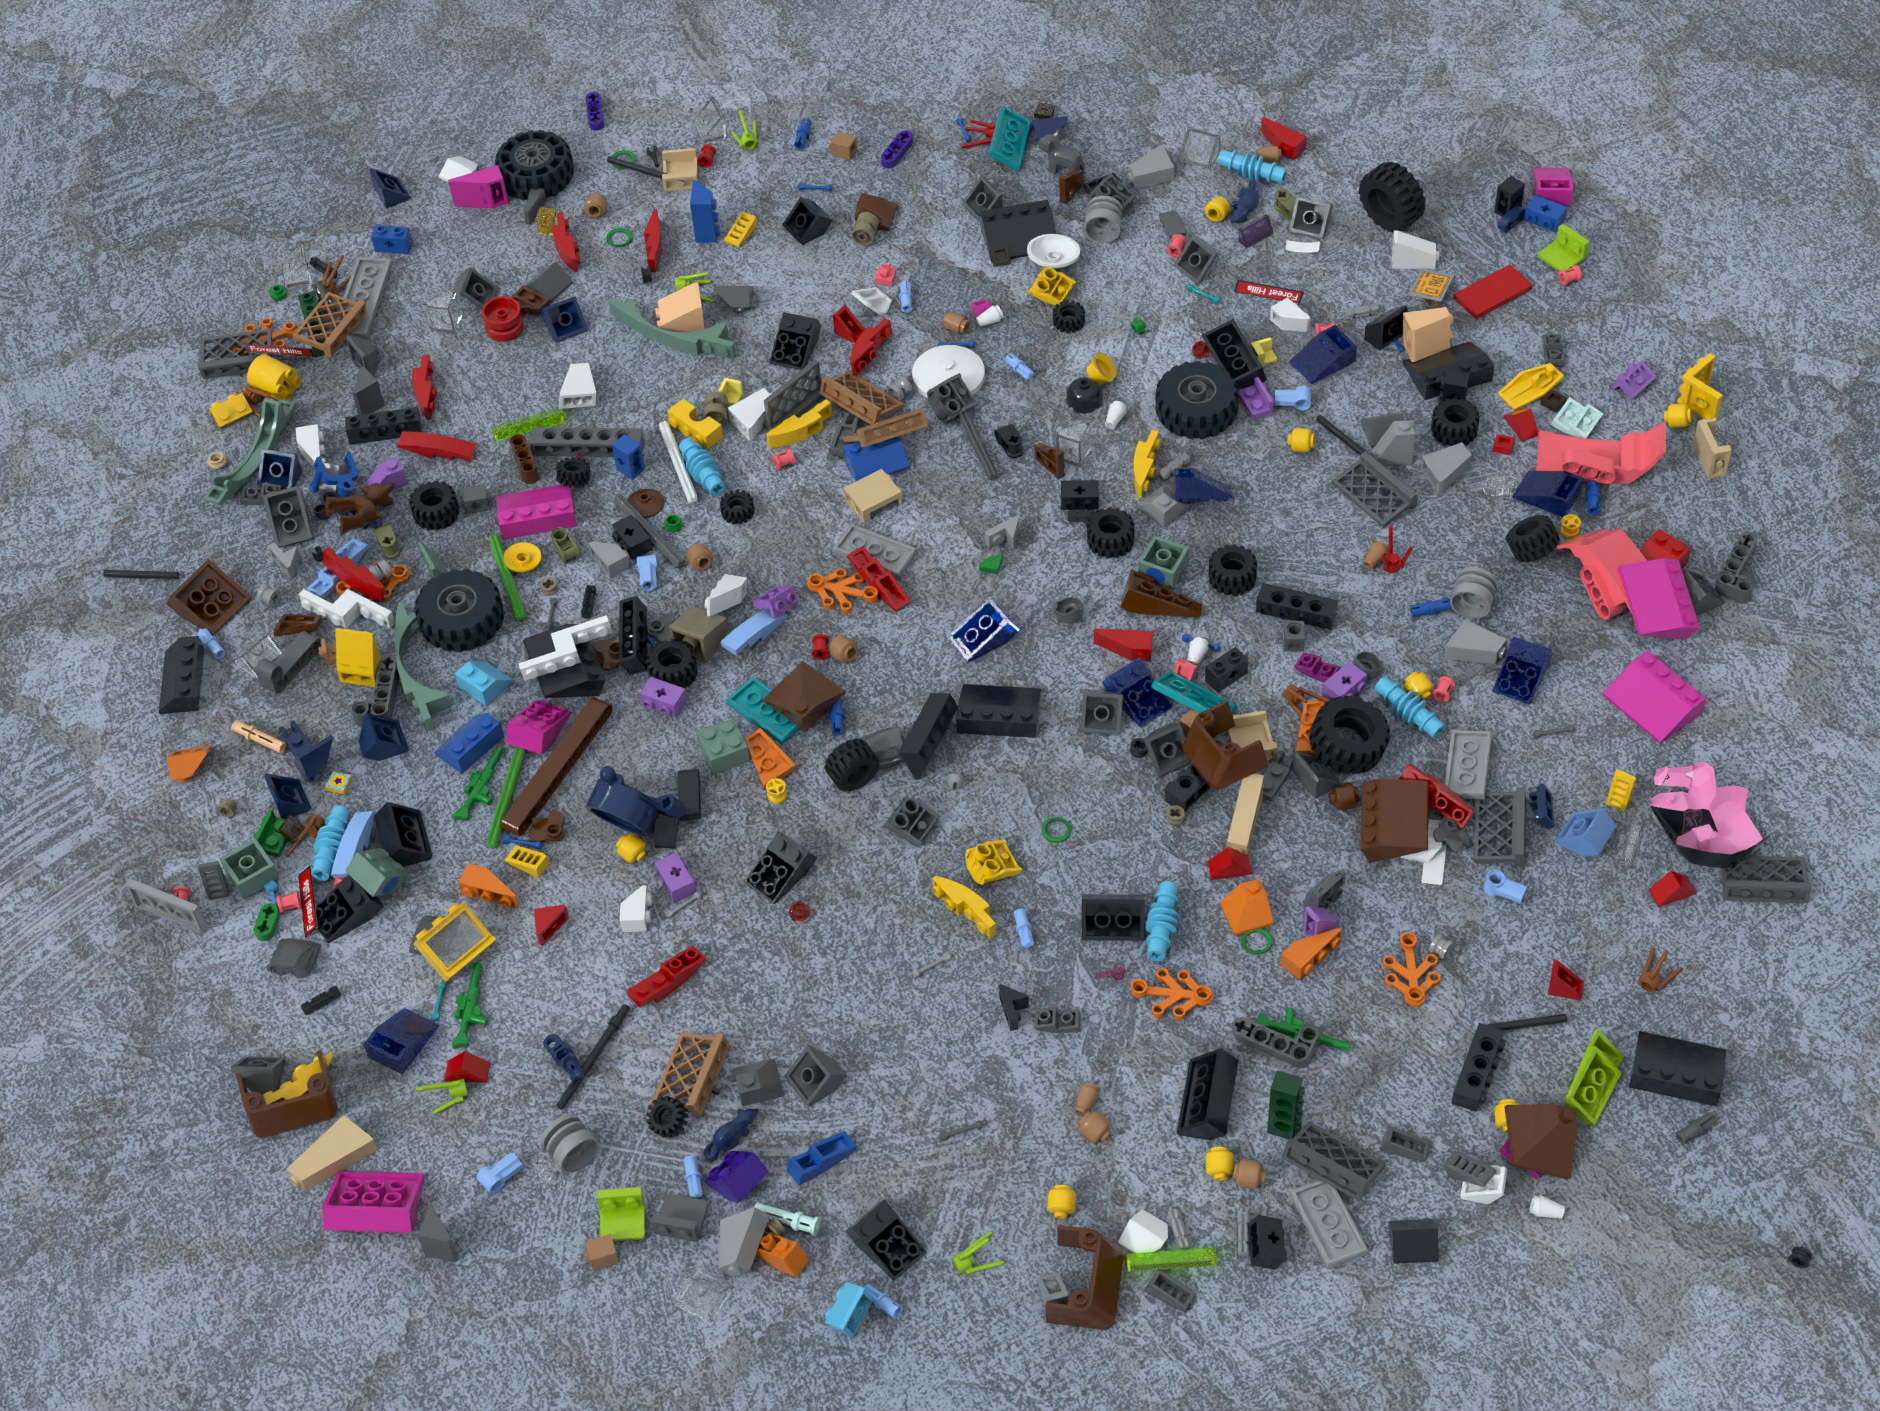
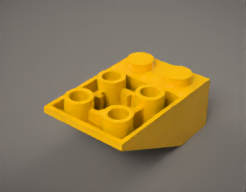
(356, 657)

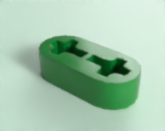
(263, 921)

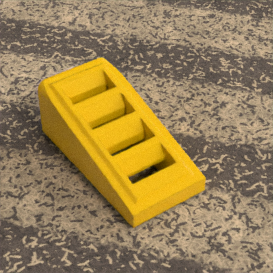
(746, 220)
(1620, 792)
(536, 870)

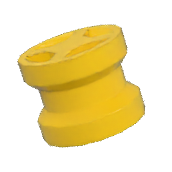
(1570, 526)
(780, 787)

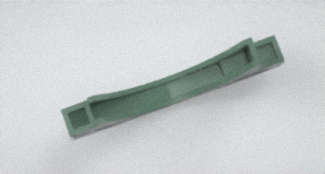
(707, 340)
(273, 420)
(422, 698)

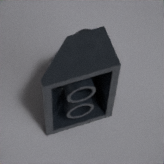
(402, 834)
(1113, 917)

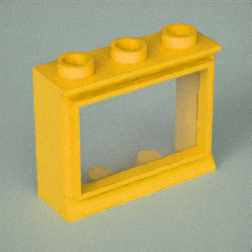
(453, 940)

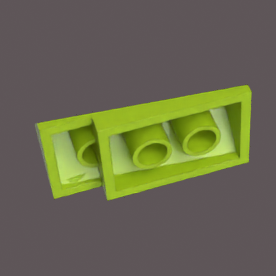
(1594, 1079)

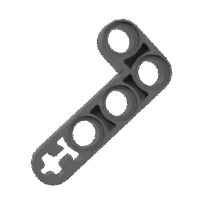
(1730, 580)
(278, 674)
(384, 692)
(1274, 1038)

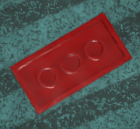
(1492, 291)

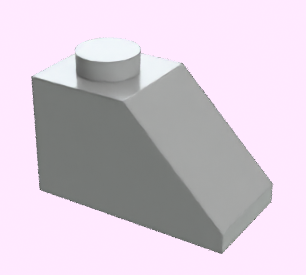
(609, 557)

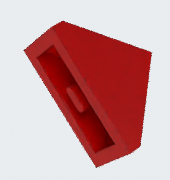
(847, 325)
(1522, 423)
(1229, 864)
(1671, 889)
(548, 921)
(1564, 982)
(468, 1067)

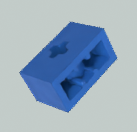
(1545, 213)
(391, 239)
(628, 456)

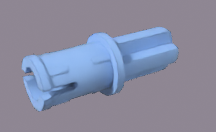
(906, 297)
(1019, 366)
(211, 643)
(1023, 928)
(693, 1177)
(884, 1302)

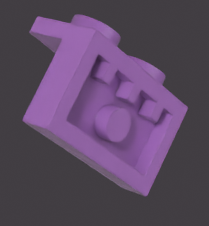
(1635, 380)
(1257, 399)
(777, 600)

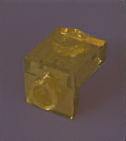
(545, 220)

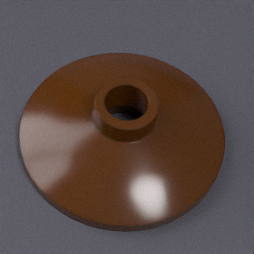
(647, 502)

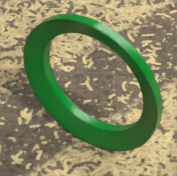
(622, 152)
(617, 230)
(1053, 839)
(1262, 931)

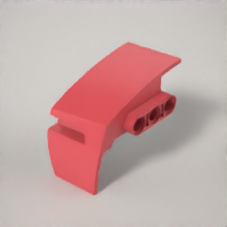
(1602, 459)
(1601, 556)

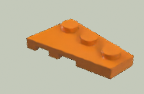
(1308, 715)
(768, 757)

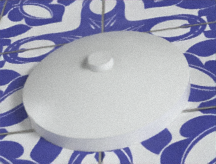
(944, 362)

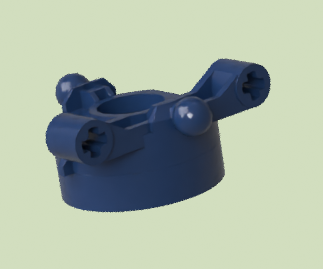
(628, 807)

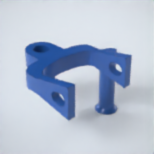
(343, 482)

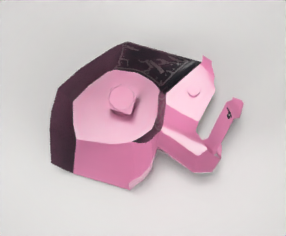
(1708, 821)

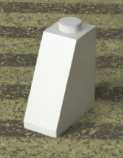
(1413, 252)
(578, 387)
(750, 413)

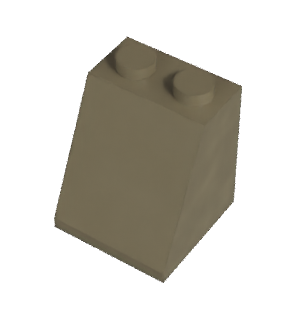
(700, 631)

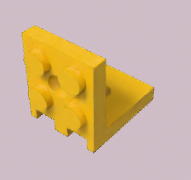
(1696, 389)

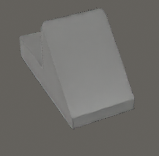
(1005, 531)
(287, 561)
(1053, 1289)

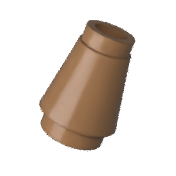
(1374, 554)
(1086, 1098)

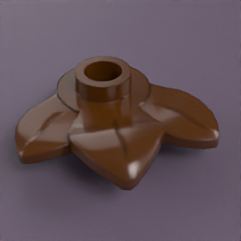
(607, 653)
(545, 828)

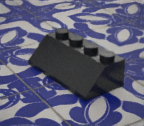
(1234, 354)
(182, 676)
(927, 732)
(1208, 1095)

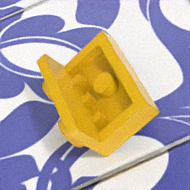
(230, 410)

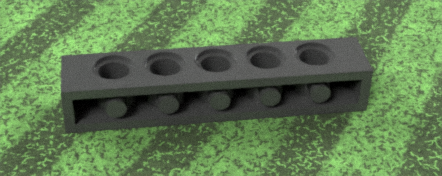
(588, 441)

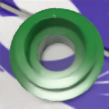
(278, 292)
(1138, 326)
(673, 523)

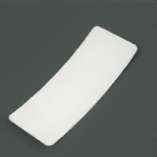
(1302, 246)

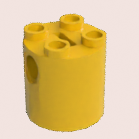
(273, 377)

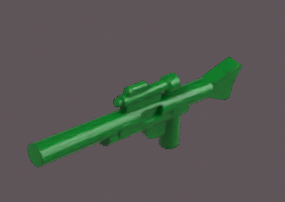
(479, 784)
(471, 1012)
(1292, 1027)

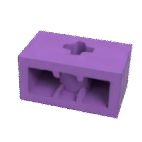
(1345, 682)
(663, 697)
(675, 877)

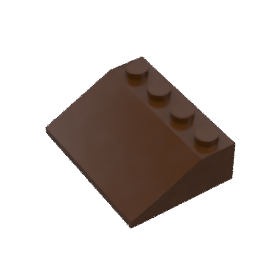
(1394, 818)

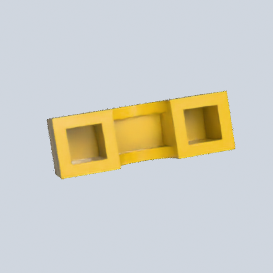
(684, 418)

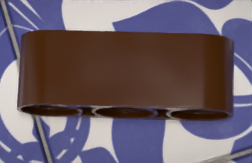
(524, 459)

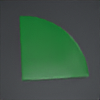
(991, 564)

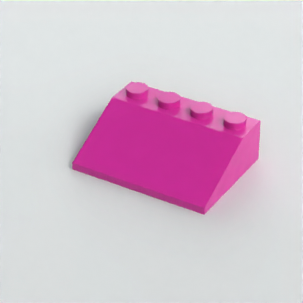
(535, 511)
(1659, 599)
(1655, 697)
(373, 1201)

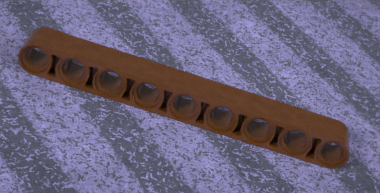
(556, 766)

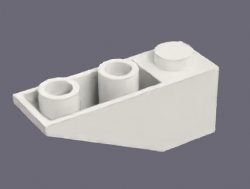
(310, 443)
(727, 593)

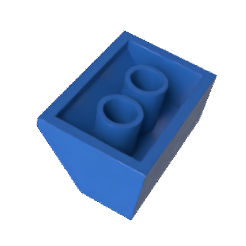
(704, 214)
(885, 455)
(471, 742)

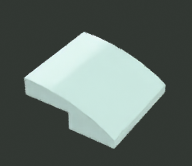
(1576, 419)

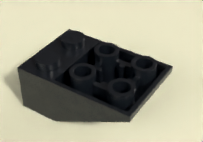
(795, 341)
(780, 868)
(345, 909)
(886, 1240)

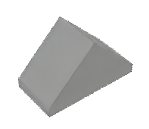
(333, 468)

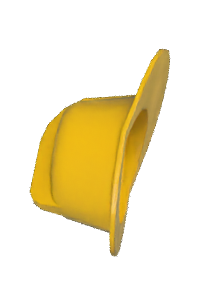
(1101, 369)

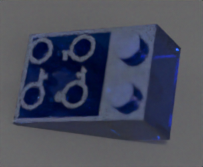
(1325, 355)
(1196, 485)
(1550, 490)
(1522, 670)
(1139, 699)
(399, 1040)

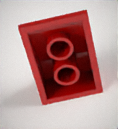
(1665, 546)

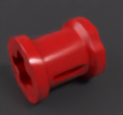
(706, 155)
(820, 644)

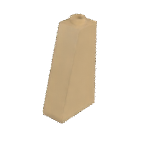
(1246, 813)
(333, 1152)

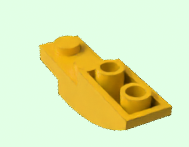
(797, 429)
(1144, 462)
(963, 900)
(299, 1085)

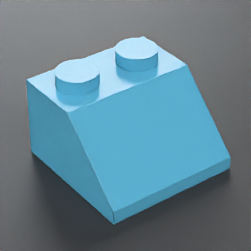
(481, 681)
(848, 1309)

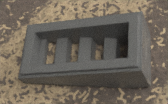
(535, 200)
(214, 882)
(1396, 1149)
(1458, 1161)
(1158, 1292)

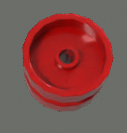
(502, 318)

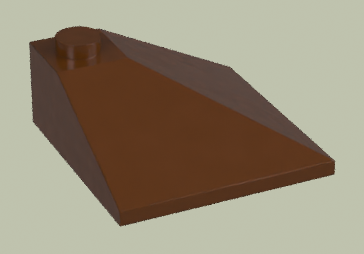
(208, 598)
(804, 696)
(1542, 1137)

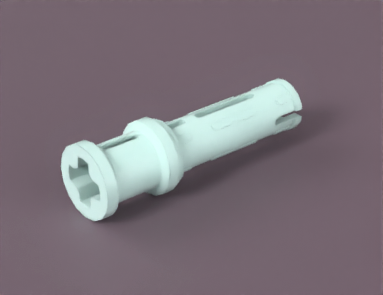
(797, 1220)

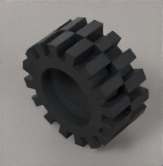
(1068, 323)
(573, 472)
(733, 499)
(656, 1113)

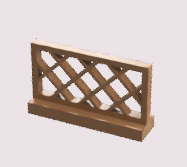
(342, 328)
(859, 405)
(889, 428)
(707, 1072)

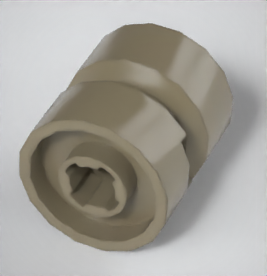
(865, 228)
(716, 407)

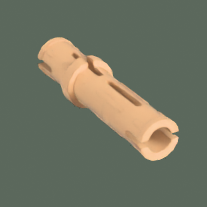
(242, 728)

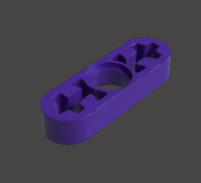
(596, 115)
(897, 142)

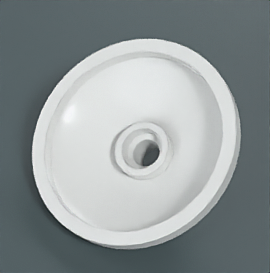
(1053, 251)

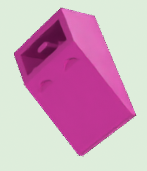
(1553, 184)
(479, 189)
(537, 726)

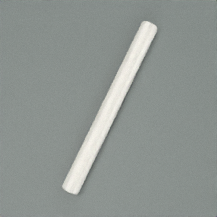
(678, 462)

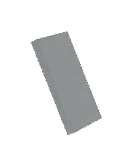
(890, 553)
(1468, 763)
(166, 906)
(1328, 1223)

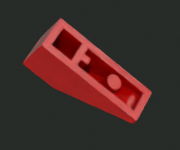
(1289, 141)
(1126, 643)

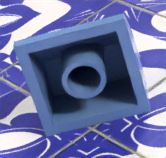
(1586, 832)

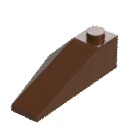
(1149, 598)

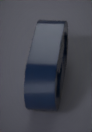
(1511, 219)

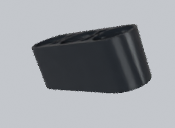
(690, 793)

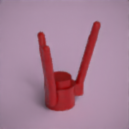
(989, 133)
(1392, 562)

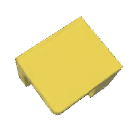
(1264, 351)
(732, 389)

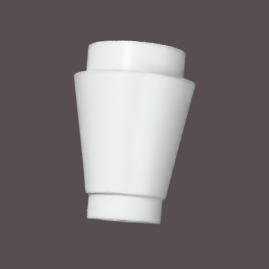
(990, 316)
(1115, 413)
(1197, 650)
(1545, 1207)

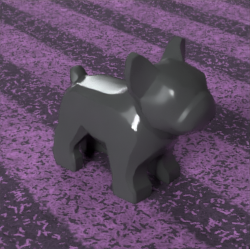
(1060, 154)

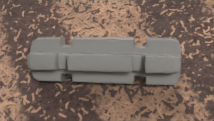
(1361, 311)
(1176, 463)
(1179, 1229)
(1243, 1240)

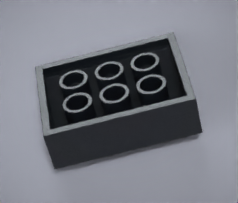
(1016, 226)
(1460, 358)
(574, 681)
(998, 710)
(1678, 1068)

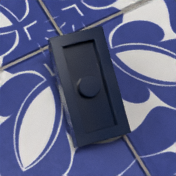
(1543, 805)

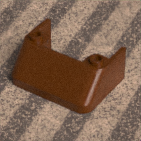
(1221, 764)
(293, 1113)
(1099, 1305)

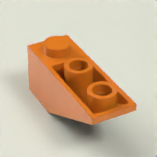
(483, 884)
(1307, 952)
(782, 1253)

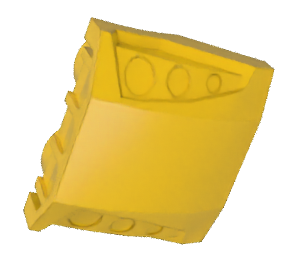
(1051, 286)
(991, 862)

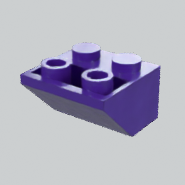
(736, 1175)

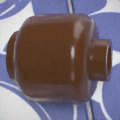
(1344, 796)

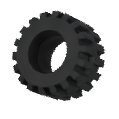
(1455, 422)
(423, 507)
(1110, 521)
(1532, 538)
(1232, 581)
(672, 653)
(852, 765)

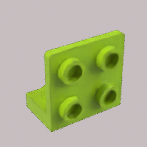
(1566, 250)
(622, 1213)

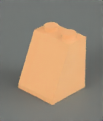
(681, 310)
(1426, 332)

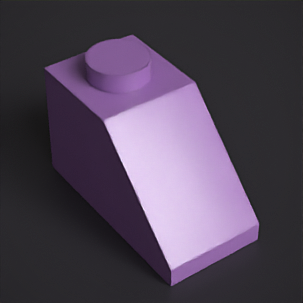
(388, 473)
(1318, 921)

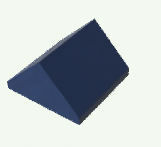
(388, 188)
(279, 468)
(287, 795)

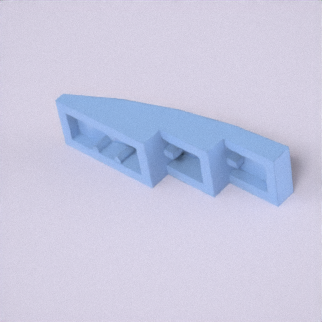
(326, 579)
(751, 630)
(354, 839)

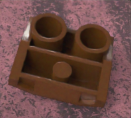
(879, 207)

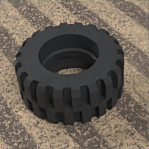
(1392, 197)
(1360, 717)

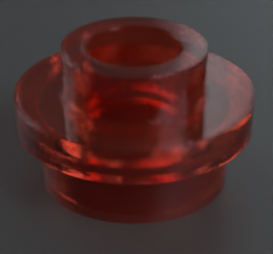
(1200, 350)
(799, 907)

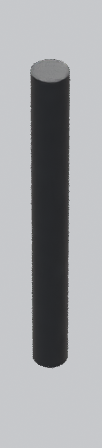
(635, 167)
(1339, 434)
(141, 574)
(1531, 1022)

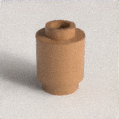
(1270, 153)
(956, 323)

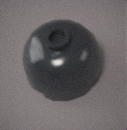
(1084, 395)

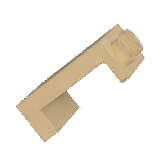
(681, 169)
(1712, 458)
(871, 494)
(1251, 728)

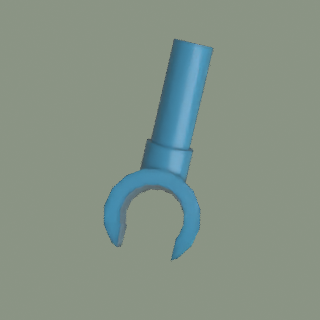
(271, 887)

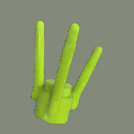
(748, 139)
(684, 281)
(456, 1089)
(964, 1260)

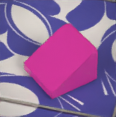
(979, 307)

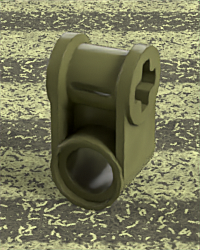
(1284, 203)
(387, 540)
(564, 545)

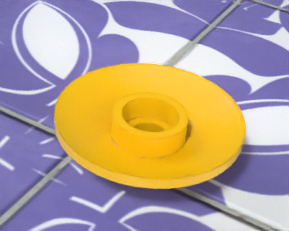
(522, 557)

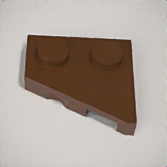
(1070, 184)
(530, 300)
(1051, 459)
(296, 623)

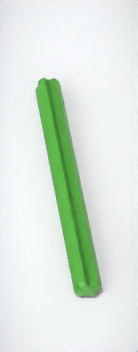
(507, 578)
(505, 797)

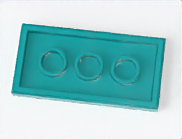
(1009, 138)
(1188, 693)
(750, 704)

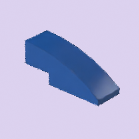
(820, 1157)

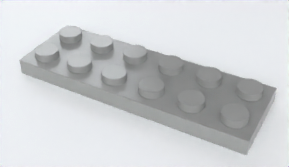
(367, 284)

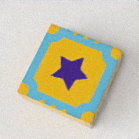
(338, 782)

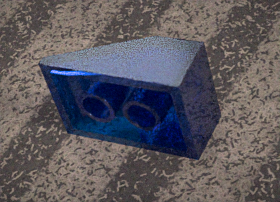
(983, 631)

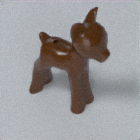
(364, 504)

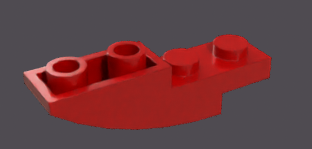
(565, 243)
(866, 345)
(423, 386)
(1441, 797)
(668, 978)

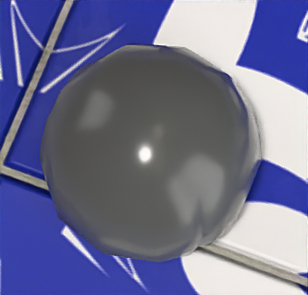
(1069, 610)
(1368, 663)

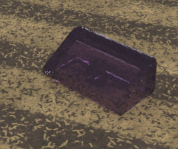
(1255, 231)

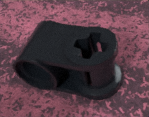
(1009, 440)

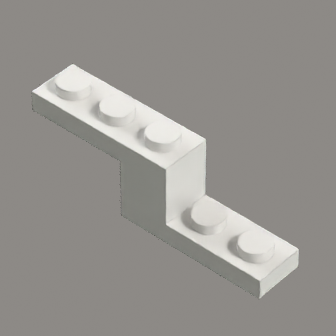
(347, 609)
(565, 646)

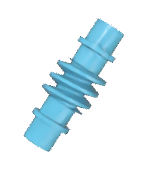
(1252, 167)
(702, 466)
(1409, 708)
(328, 841)
(1162, 921)

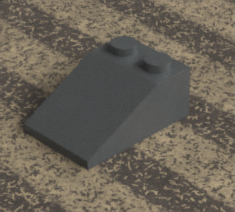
(288, 516)

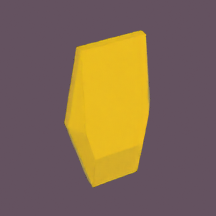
(1530, 385)

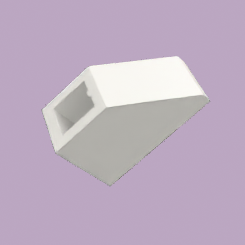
(1289, 316)
(634, 911)

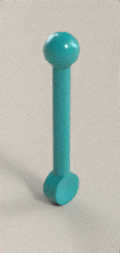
(1216, 299)
(435, 1015)

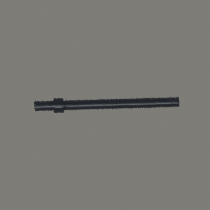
(614, 1024)

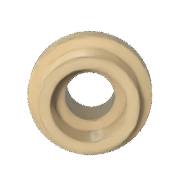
(216, 460)

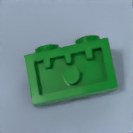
(268, 837)

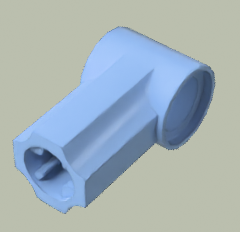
(1299, 398)
(647, 568)
(1497, 885)
(494, 1176)

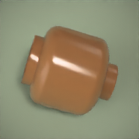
(595, 205)
(699, 557)
(843, 649)
(1094, 1126)
(1249, 1173)

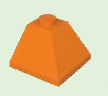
(184, 763)
(1247, 908)

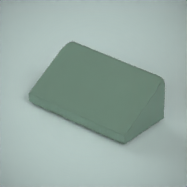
(431, 560)

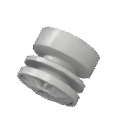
(1103, 219)
(1473, 592)
(569, 1143)

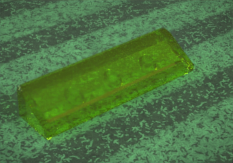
(526, 424)
(1170, 1259)

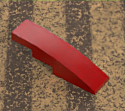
(653, 241)
(435, 444)
(876, 576)
(356, 577)

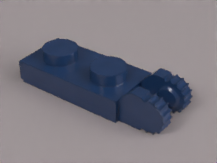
(297, 742)

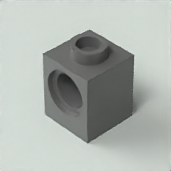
(476, 499)
(1294, 636)

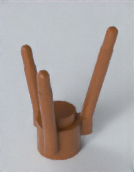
(328, 283)
(254, 396)
(1296, 696)
(311, 828)
(1651, 980)

